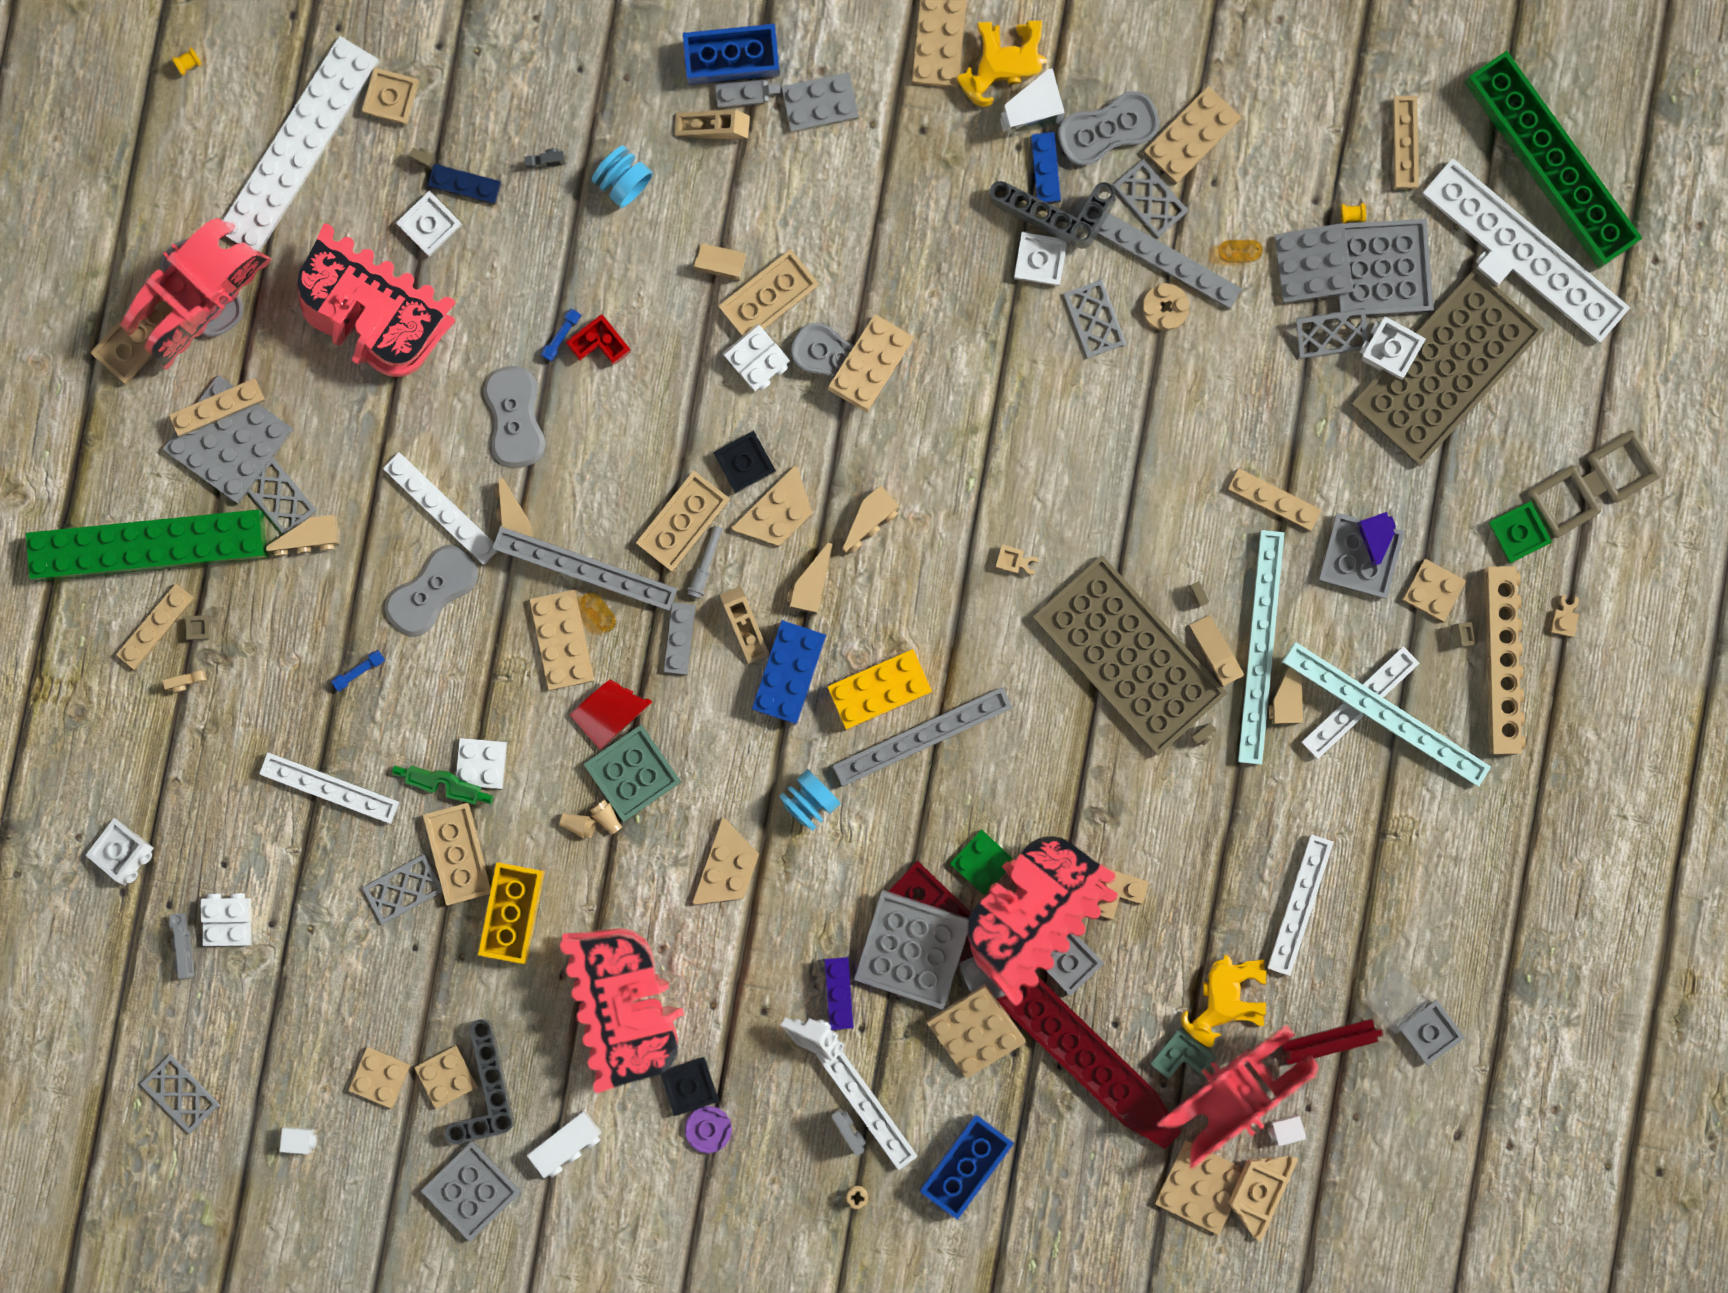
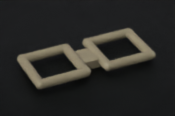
(1594, 484)

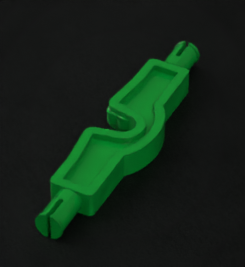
(430, 782)

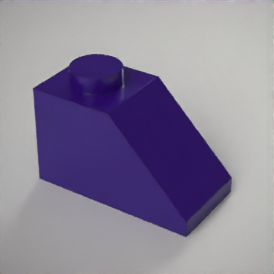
(1377, 535)

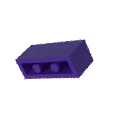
(839, 993)

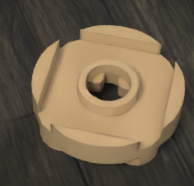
(1152, 308)

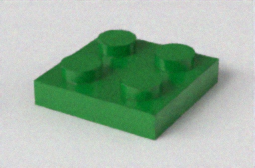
(1519, 532)
(981, 862)

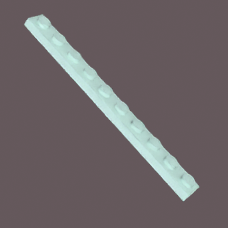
(1261, 647)
(1386, 714)

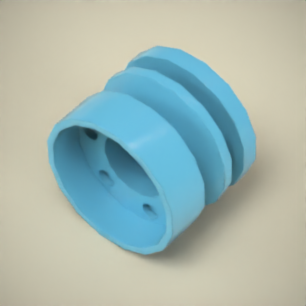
(617, 173)
(809, 800)

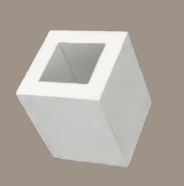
(1493, 266)
(1286, 1130)
(298, 1140)

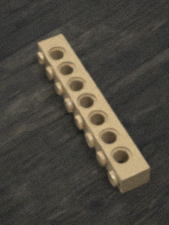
(1496, 671)

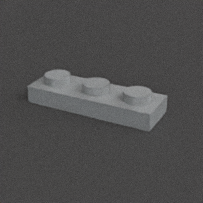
(679, 638)

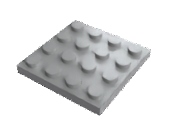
(1389, 267)
(232, 449)
(912, 949)

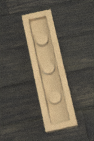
(1405, 142)
(217, 407)
(1274, 499)
(155, 626)

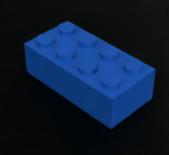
(731, 54)
(789, 672)
(966, 1166)

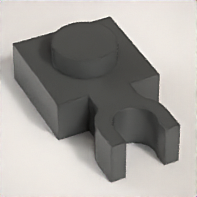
(550, 158)

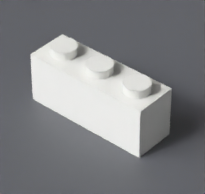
(565, 1145)

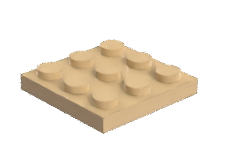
(976, 1031)
(1200, 1192)

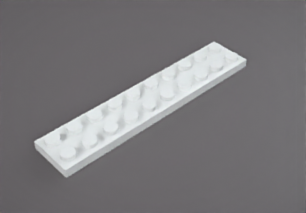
(300, 143)
(1527, 250)

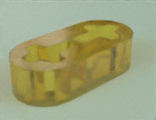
(1240, 257)
(603, 608)

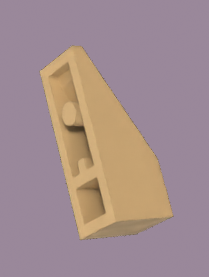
(712, 124)
(809, 587)
(744, 624)
(1216, 651)
(1287, 700)

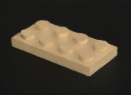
(939, 42)
(1192, 135)
(769, 294)
(127, 354)
(871, 363)
(683, 521)
(562, 640)
(457, 854)

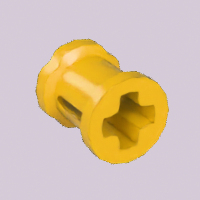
(187, 61)
(1353, 213)

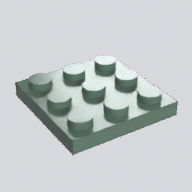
(632, 773)

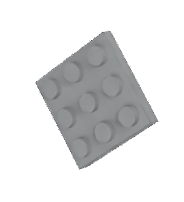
(1314, 263)
(1349, 564)
(471, 1191)

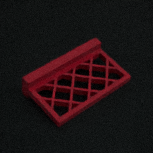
(1331, 1041)

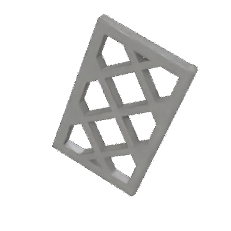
(1146, 217)
(1318, 320)
(1083, 335)
(298, 496)
(385, 881)
(160, 1096)

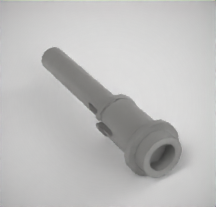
(701, 573)

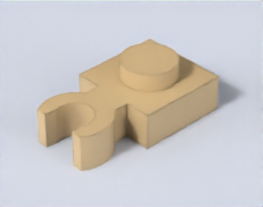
(1012, 559)
(1564, 620)
(179, 683)

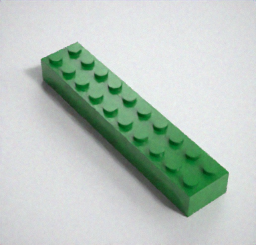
(1553, 159)
(146, 545)

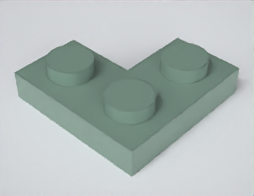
(1182, 1048)

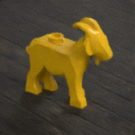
(1003, 63)
(1224, 999)

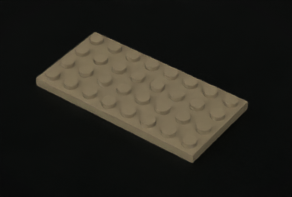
(1464, 355)
(1129, 655)

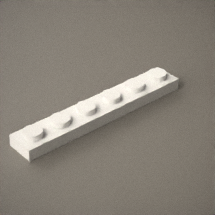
(441, 508)
(1346, 716)
(329, 788)
(1300, 905)
(870, 1110)

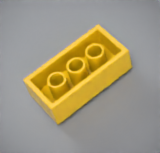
(879, 689)
(511, 913)

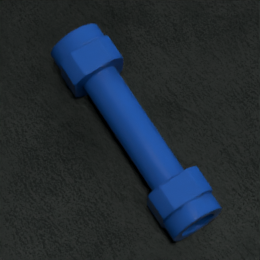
(571, 318)
(341, 681)

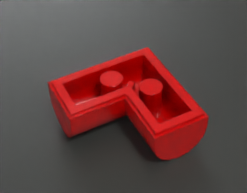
(602, 335)

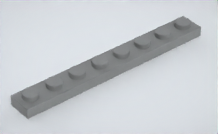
(1165, 258)
(584, 568)
(922, 736)

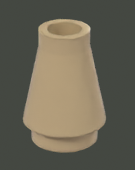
(605, 816)
(580, 825)

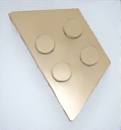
(778, 511)
(727, 867)
(1260, 1191)

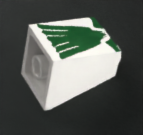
(1033, 107)

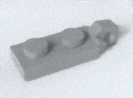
(745, 93)
(182, 945)

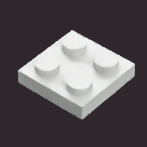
(429, 223)
(1040, 259)
(481, 762)

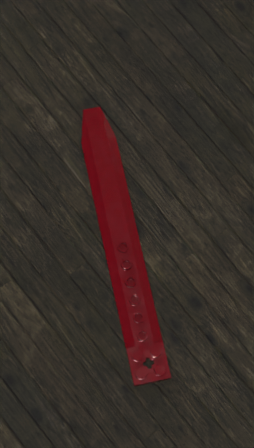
(1063, 1033)

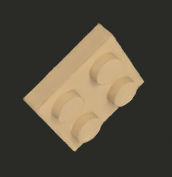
(390, 96)
(1434, 590)
(380, 1077)
(446, 1077)

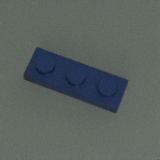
(464, 184)

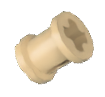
(862, 1202)

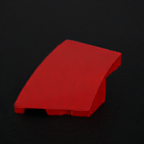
(608, 712)

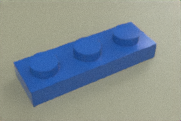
(1046, 167)

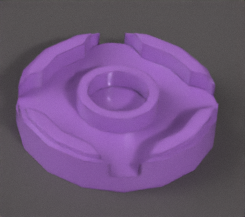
(708, 1129)

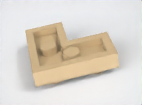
(1127, 888)

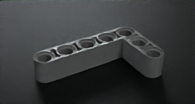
(1055, 215)
(489, 1089)

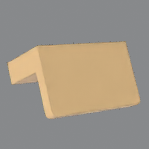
(720, 262)

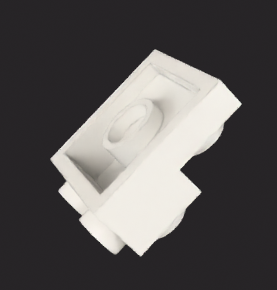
(1391, 348)
(756, 358)
(120, 852)
(226, 920)
(814, 1037)

